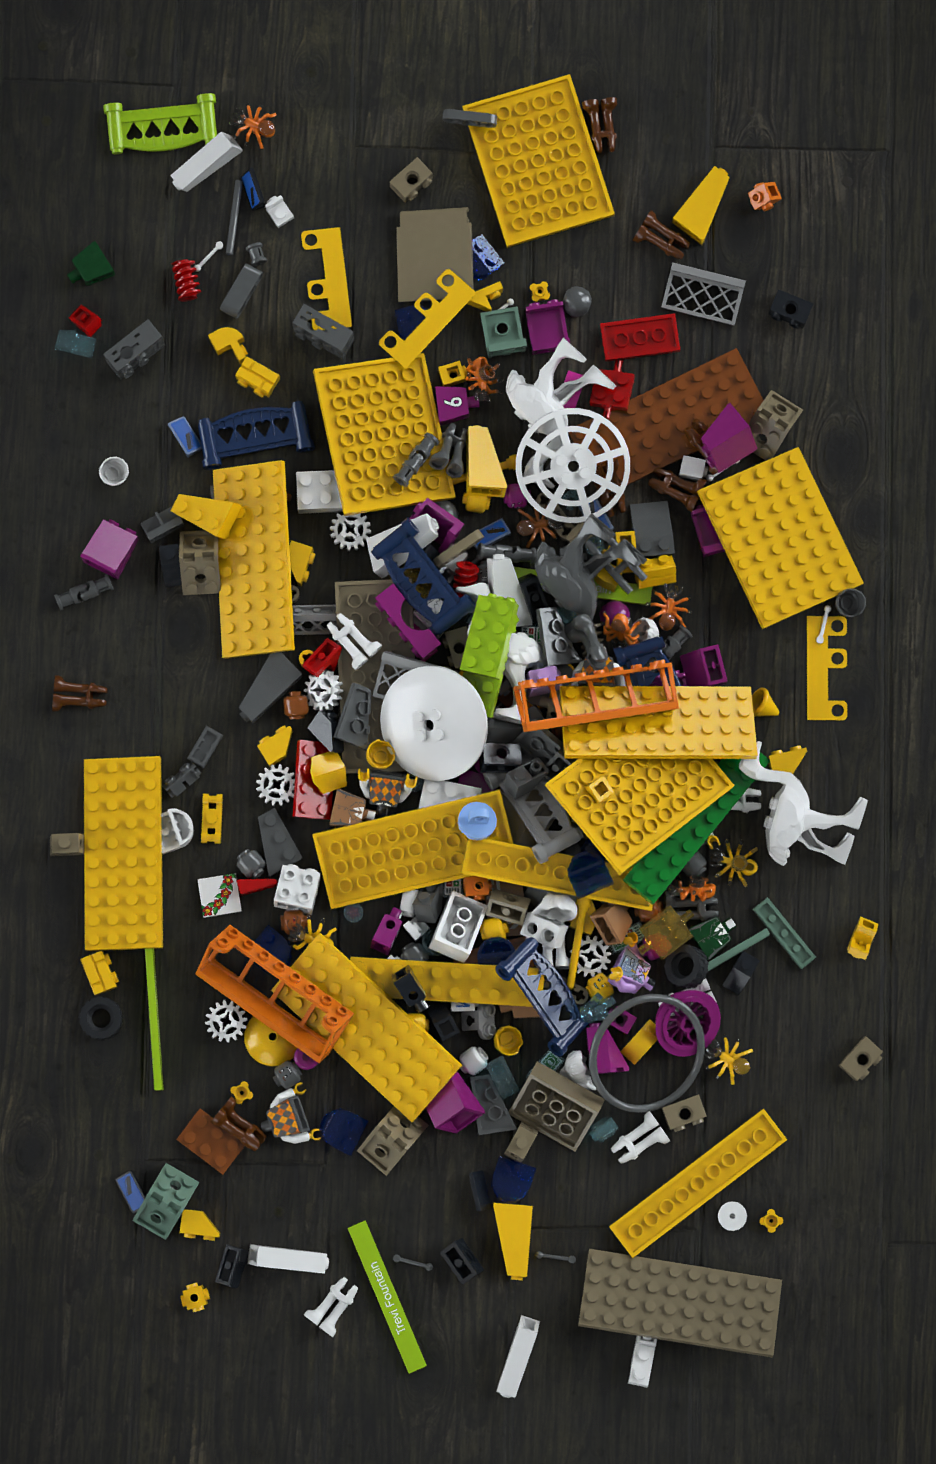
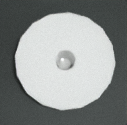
(732, 1216)

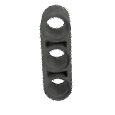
(241, 291)

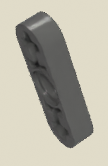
(469, 118)

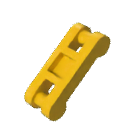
(212, 818)

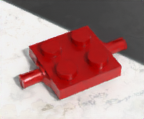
(613, 399)

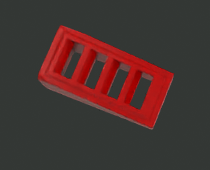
(249, 886)

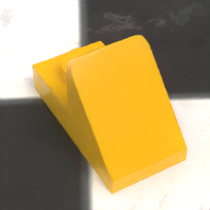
(480, 299)

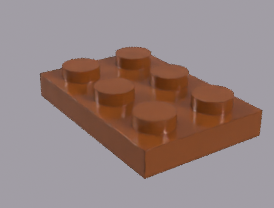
(210, 1142)

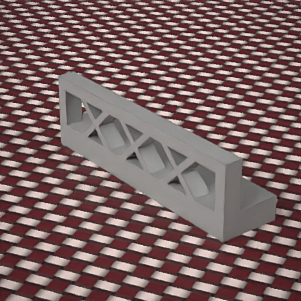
(313, 613)

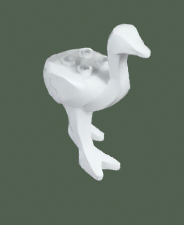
(541, 398)
(522, 655)
(793, 819)

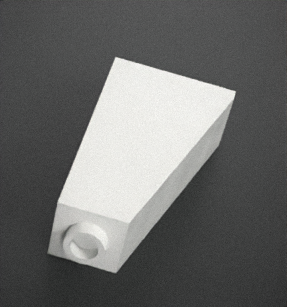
(206, 161)
(427, 533)
(504, 583)
(287, 1259)
(518, 1356)

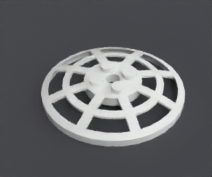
(566, 454)

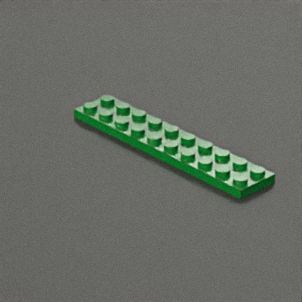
(661, 865)

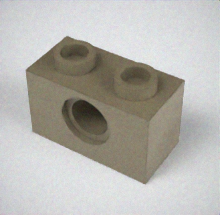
(416, 170)
(453, 638)
(508, 906)
(850, 1064)
(672, 1112)

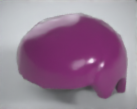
(613, 608)

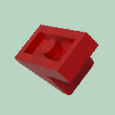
(86, 320)
(323, 657)

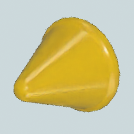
(763, 703)

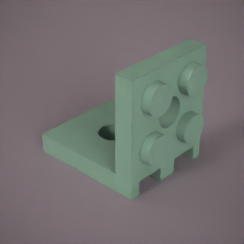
(505, 343)
(165, 1201)

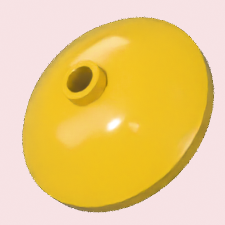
(262, 1048)

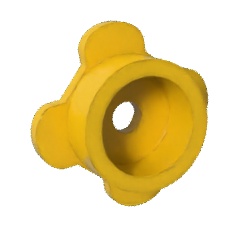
(539, 296)
(243, 1087)
(766, 1220)

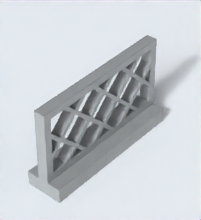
(706, 277)
(399, 661)

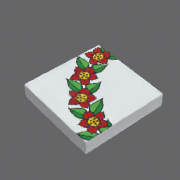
(219, 895)

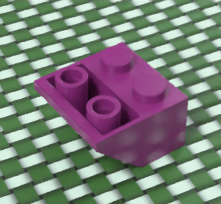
(704, 667)

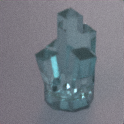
(595, 1010)

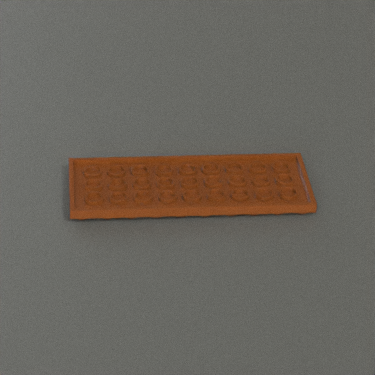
(658, 417)

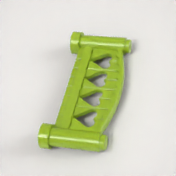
(120, 122)

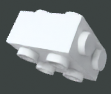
(297, 888)

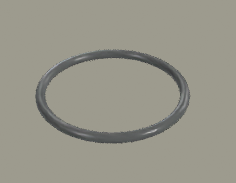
(611, 1017)

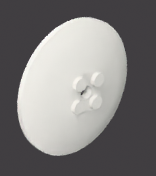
(457, 719)

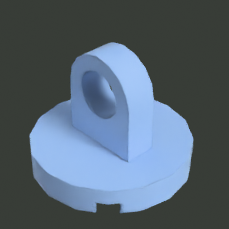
(477, 821)

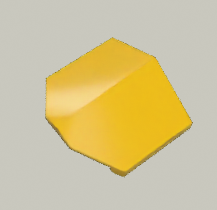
(328, 772)

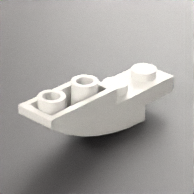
(642, 1361)

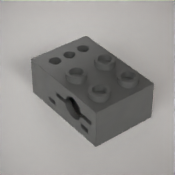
(333, 340)
(133, 354)

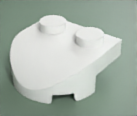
(176, 830)

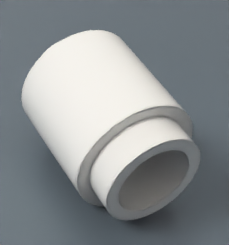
(407, 901)

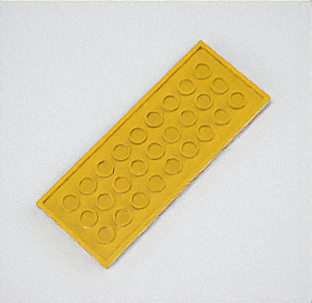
(255, 562)
(706, 725)
(400, 851)
(123, 853)
(381, 1036)

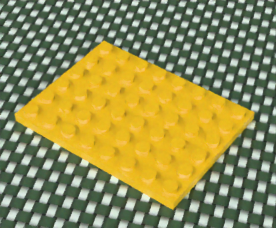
(540, 162)
(372, 424)
(780, 537)
(647, 802)

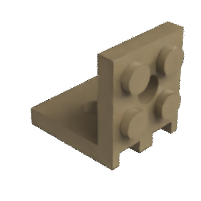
(774, 420)
(199, 559)
(391, 1138)

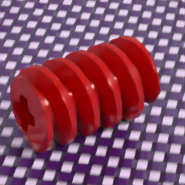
(184, 278)
(466, 575)

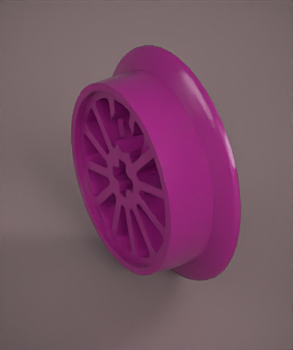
(709, 1023)

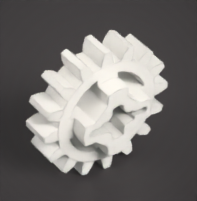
(340, 538)
(326, 699)
(269, 790)
(592, 948)
(236, 1024)

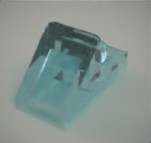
(75, 343)

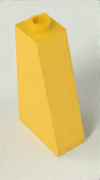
(700, 208)
(483, 468)
(514, 1234)

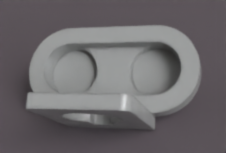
(483, 1021)

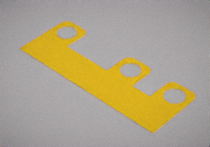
(335, 277)
(436, 319)
(817, 668)

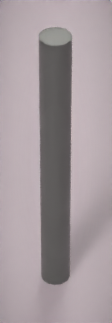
(234, 217)

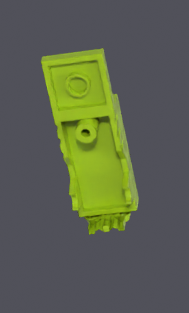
(488, 646)

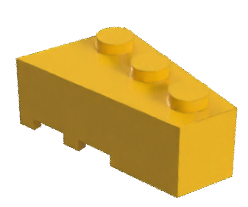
(209, 514)

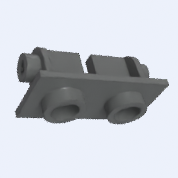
(186, 773)

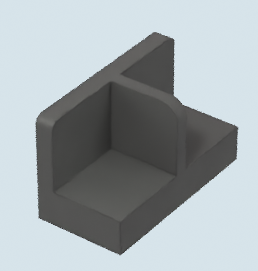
(161, 525)

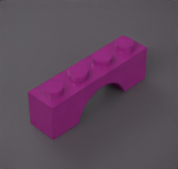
(422, 640)

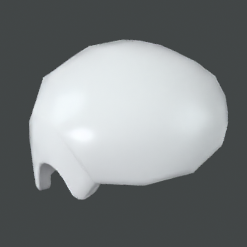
(113, 471)

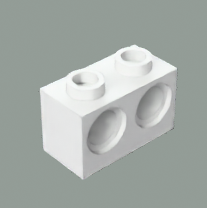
(544, 927)

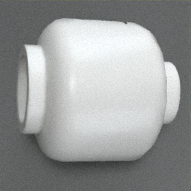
(473, 1060)

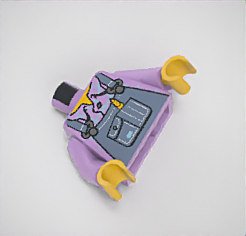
(630, 968)

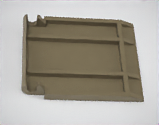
(428, 246)

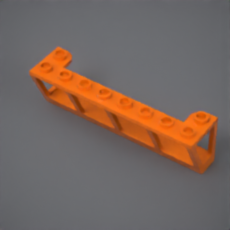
(670, 704)
(265, 1008)

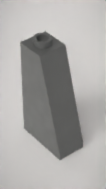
(269, 686)

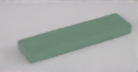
(784, 933)
(737, 949)

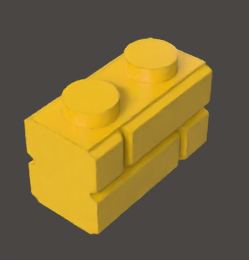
(257, 377)
(659, 571)
(99, 972)

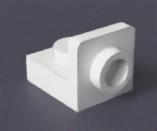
(278, 211)
(415, 928)

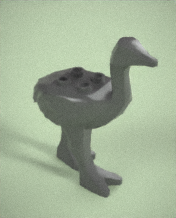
(571, 579)

